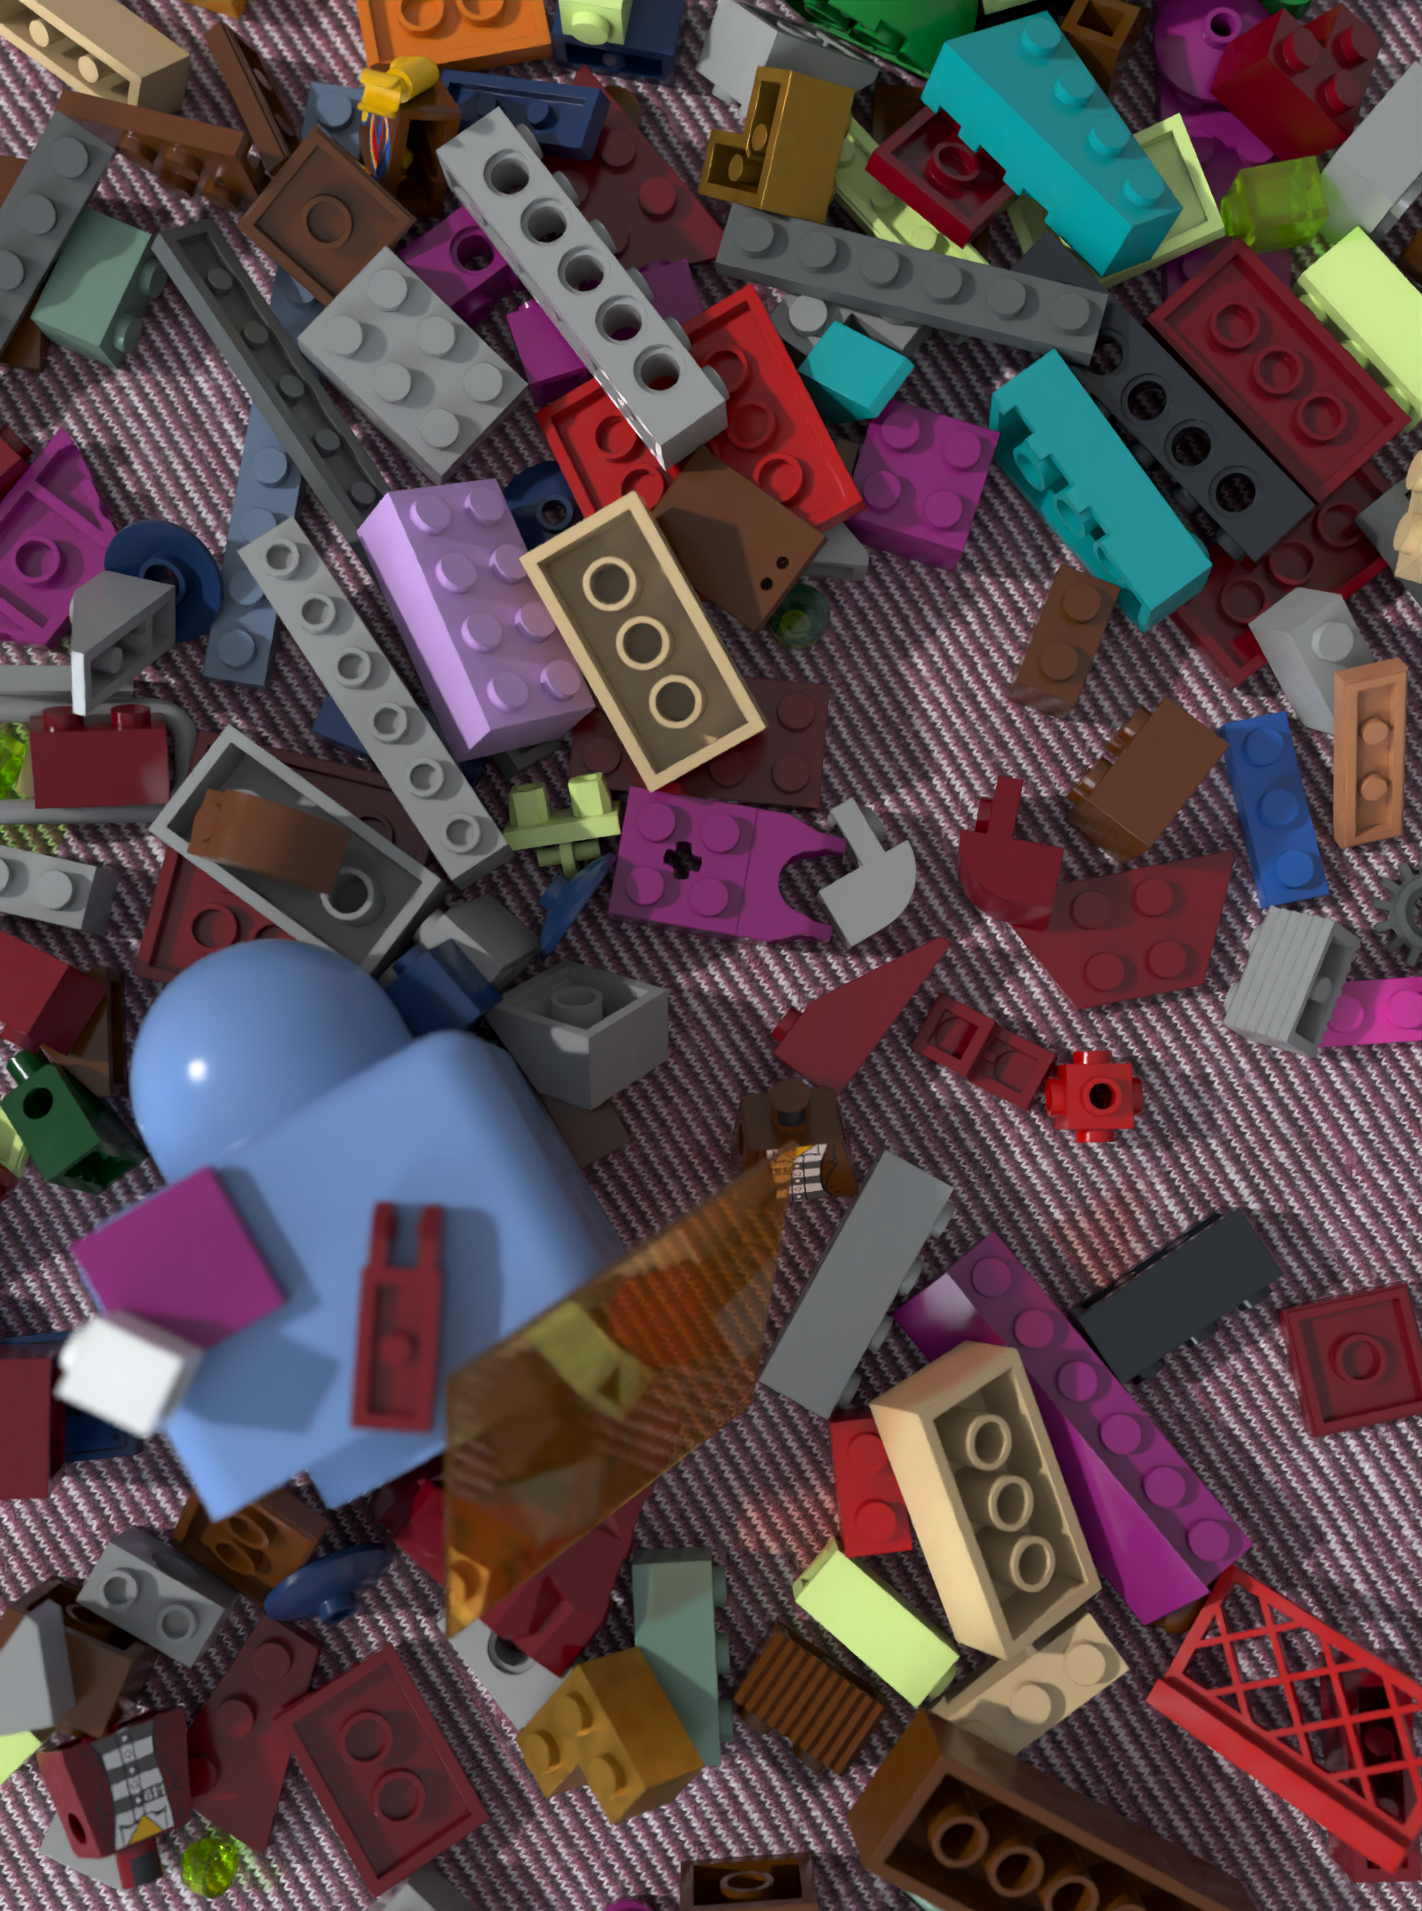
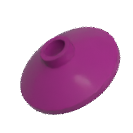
(1188, 48)

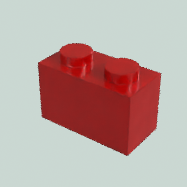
(866, 1490)

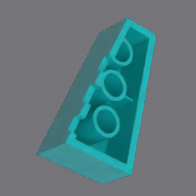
(1057, 137)
(1095, 492)

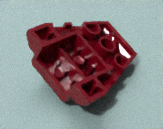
(556, 1608)

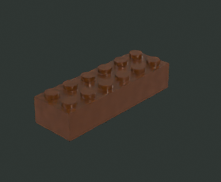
(999, 1835)

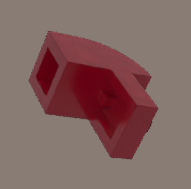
(1003, 874)

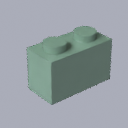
(100, 289)

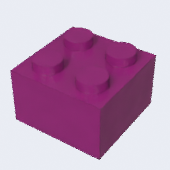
(920, 483)

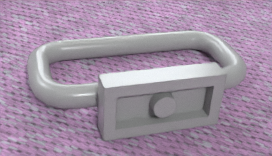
(31, 689)

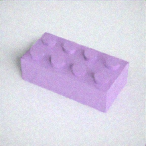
(473, 618)

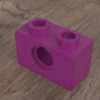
(441, 260)

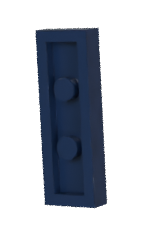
(559, 115)

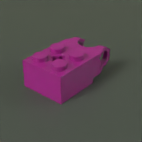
(739, 873)

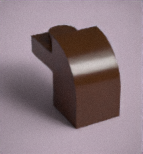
(1105, 37)
(269, 840)

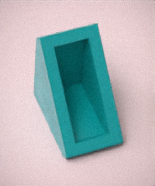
(852, 375)

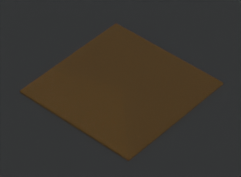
(607, 1389)

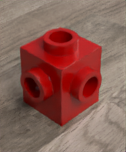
(1070, 1103)

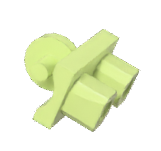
(590, 817)

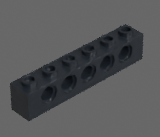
(1145, 364)

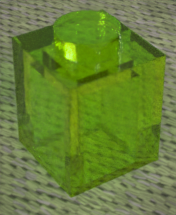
(1275, 205)

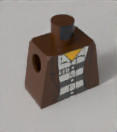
(812, 1121)

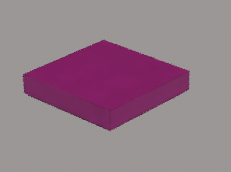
(183, 1263)

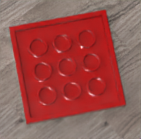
(770, 436)

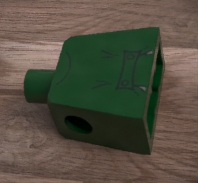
(67, 1128)

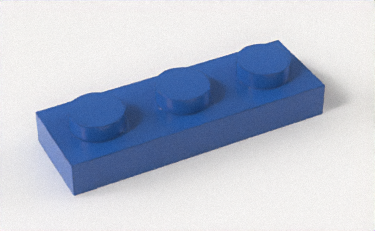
(1273, 810)

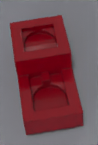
(984, 1053)

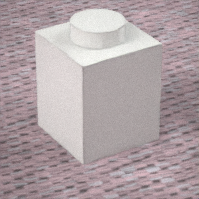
(129, 1371)

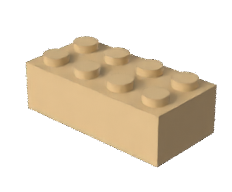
(644, 640)
(986, 1497)

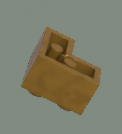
(786, 148)
(614, 1733)

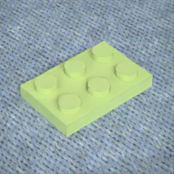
(1176, 161)

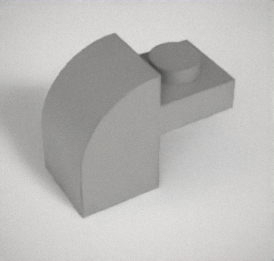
(880, 886)

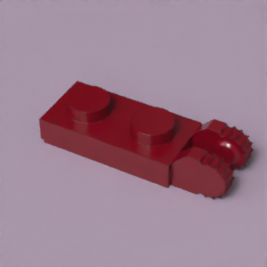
(399, 1327)

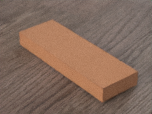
(1369, 752)

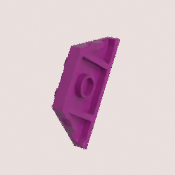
(50, 544)

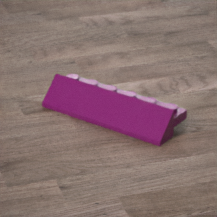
(1135, 1498)

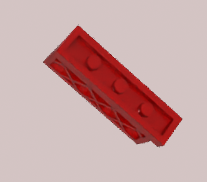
(1263, 1752)

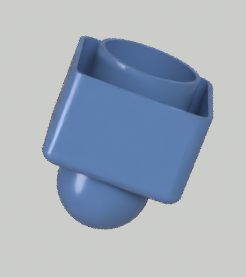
(312, 1111)

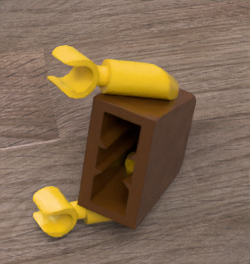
(402, 127)

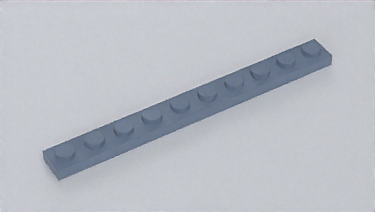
(269, 482)

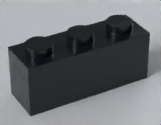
(1176, 1295)

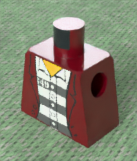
(123, 1790)

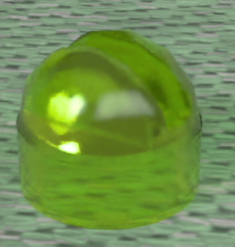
(209, 1867)

